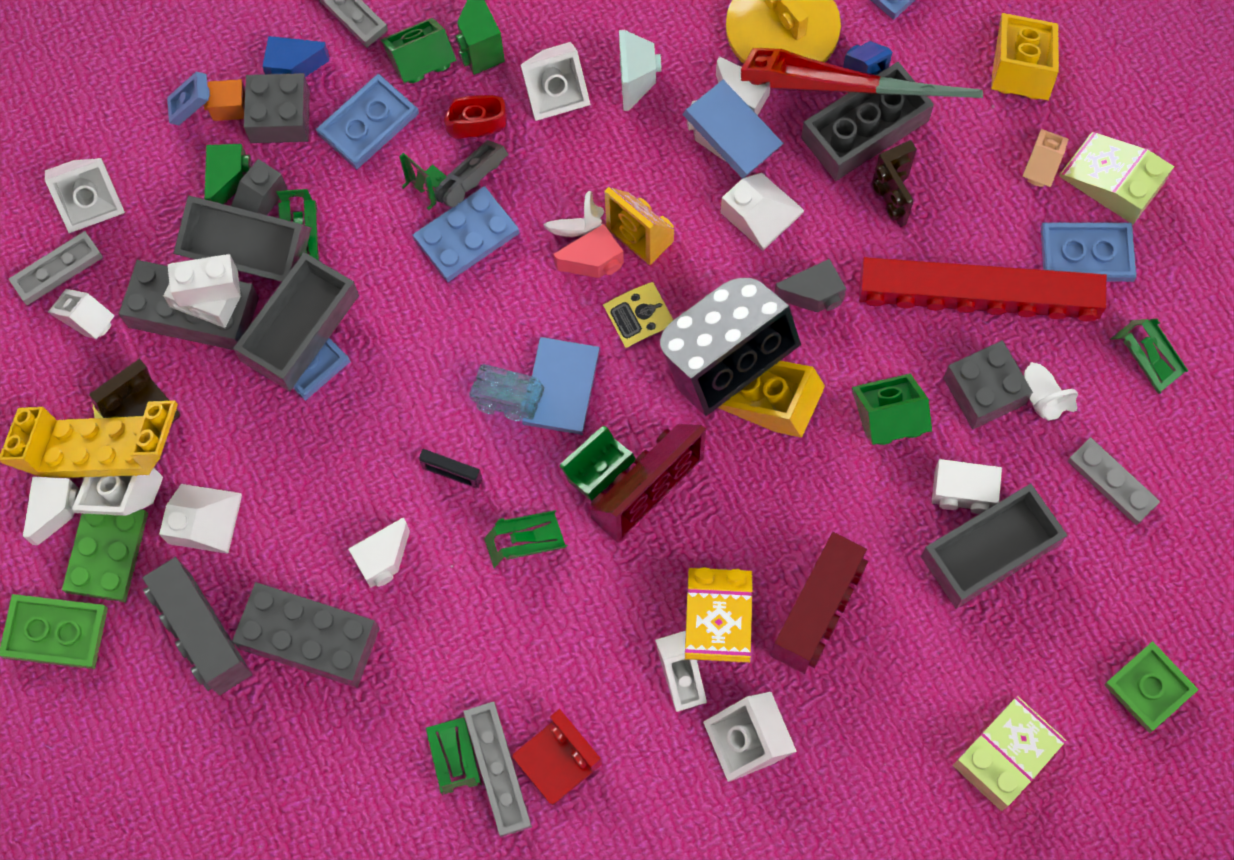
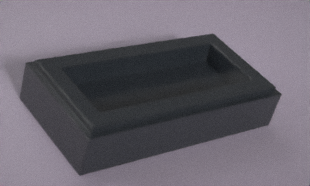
(450, 468)

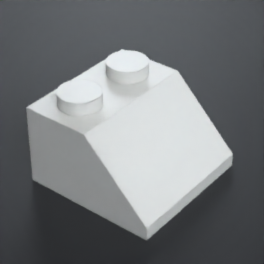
(749, 736)

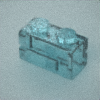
(506, 392)

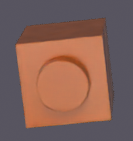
(226, 100)

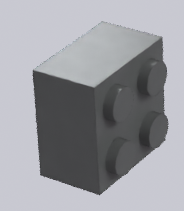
(277, 108)
(987, 384)

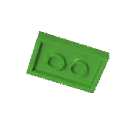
(105, 555)
(53, 631)

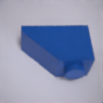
(294, 56)
(868, 58)

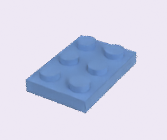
(466, 234)

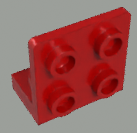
(557, 758)

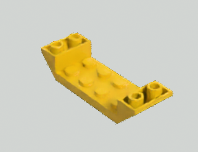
(87, 446)

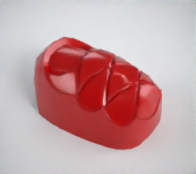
(475, 116)

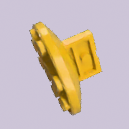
(797, 26)

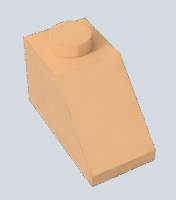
(1045, 158)

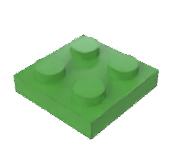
(1151, 687)

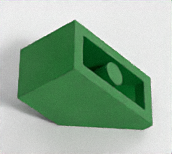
(224, 169)

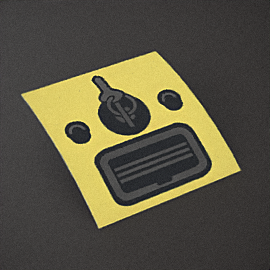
(638, 314)

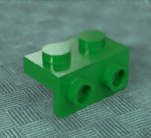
(596, 463)

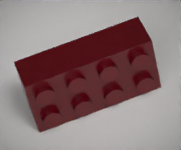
(816, 607)

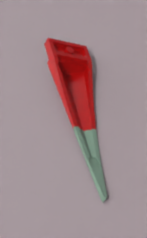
(799, 73)

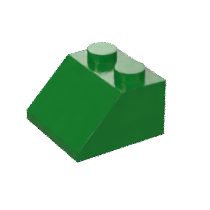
(479, 37)
(419, 50)
(892, 409)

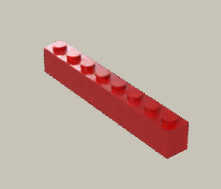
(982, 289)

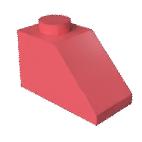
(591, 254)

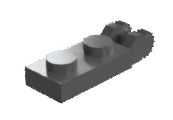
(469, 173)

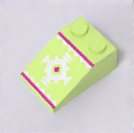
(1117, 174)
(1009, 753)

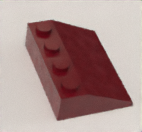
(649, 479)

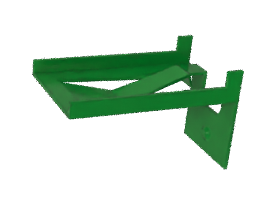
(431, 177)
(310, 215)
(1157, 337)
(544, 533)
(448, 738)

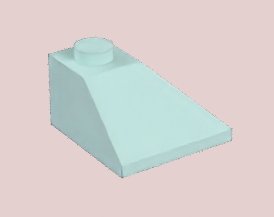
(637, 67)

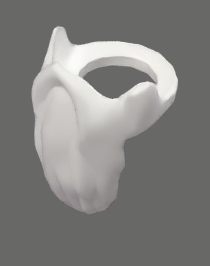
(578, 226)
(1047, 395)

